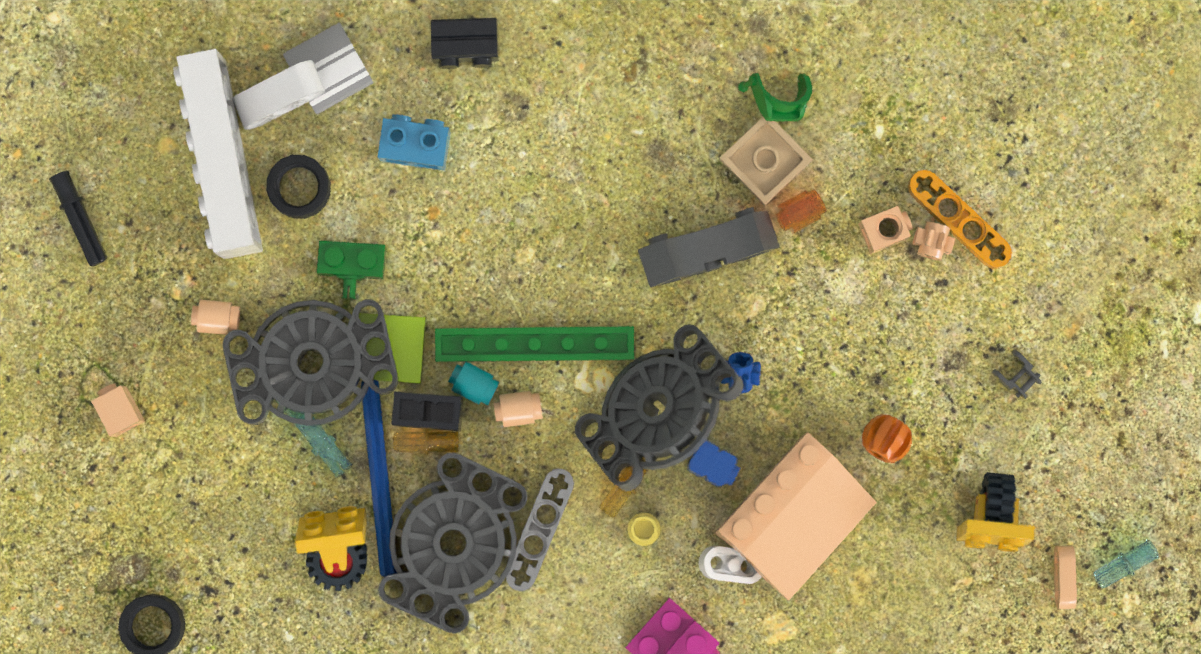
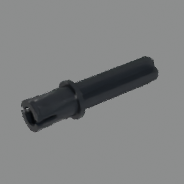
(78, 218)

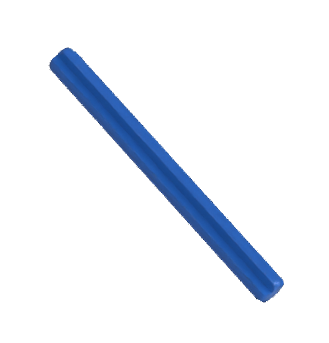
(378, 478)

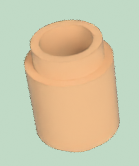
(215, 317)
(518, 408)

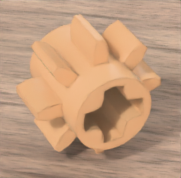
(933, 241)

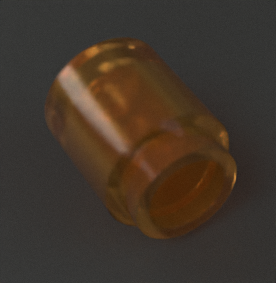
(800, 211)

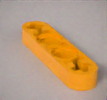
(963, 215)

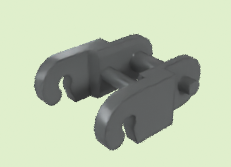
(1026, 368)

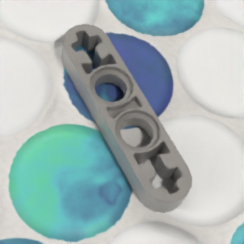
(544, 531)

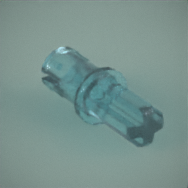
(1126, 564)

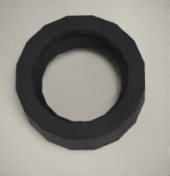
(273, 185)
(126, 622)

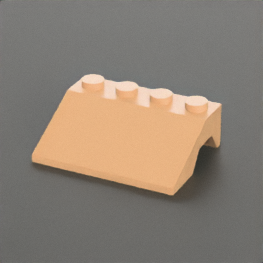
(796, 516)

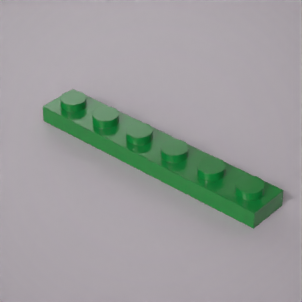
(534, 344)

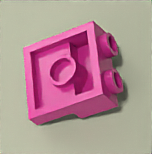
(672, 633)

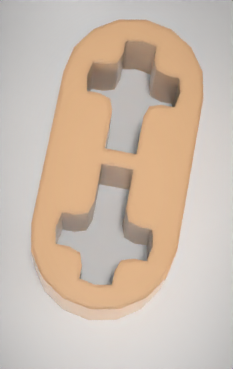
(1065, 577)

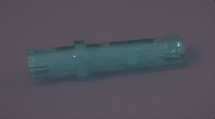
(322, 445)

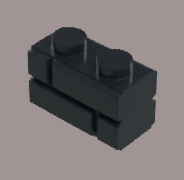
(464, 41)

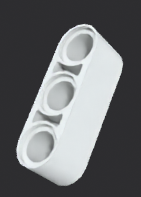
(278, 94)

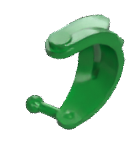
(775, 109)

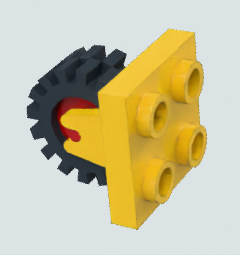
(996, 517)
(334, 546)

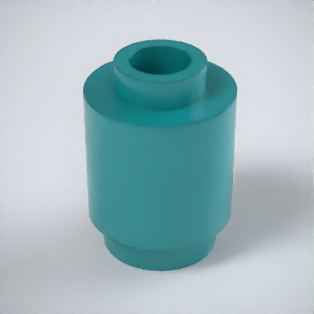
(473, 383)

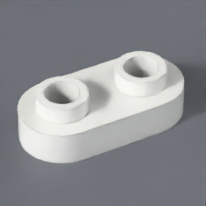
(727, 567)

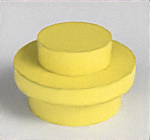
(643, 529)

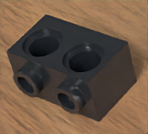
(427, 411)

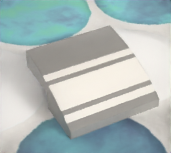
(336, 64)

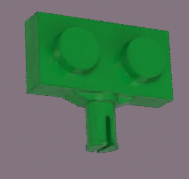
(351, 263)

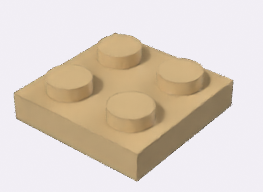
(765, 160)

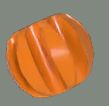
(887, 438)

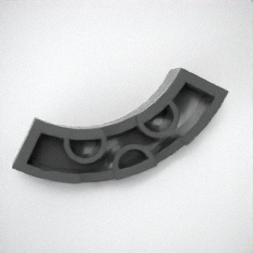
(703, 250)

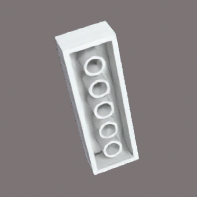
(218, 154)

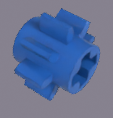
(746, 369)

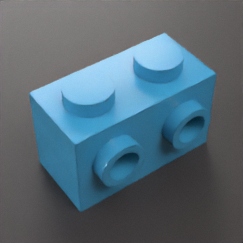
(414, 143)

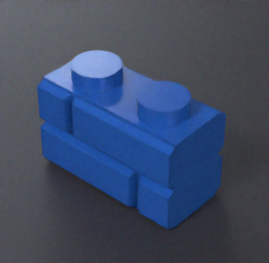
(715, 465)

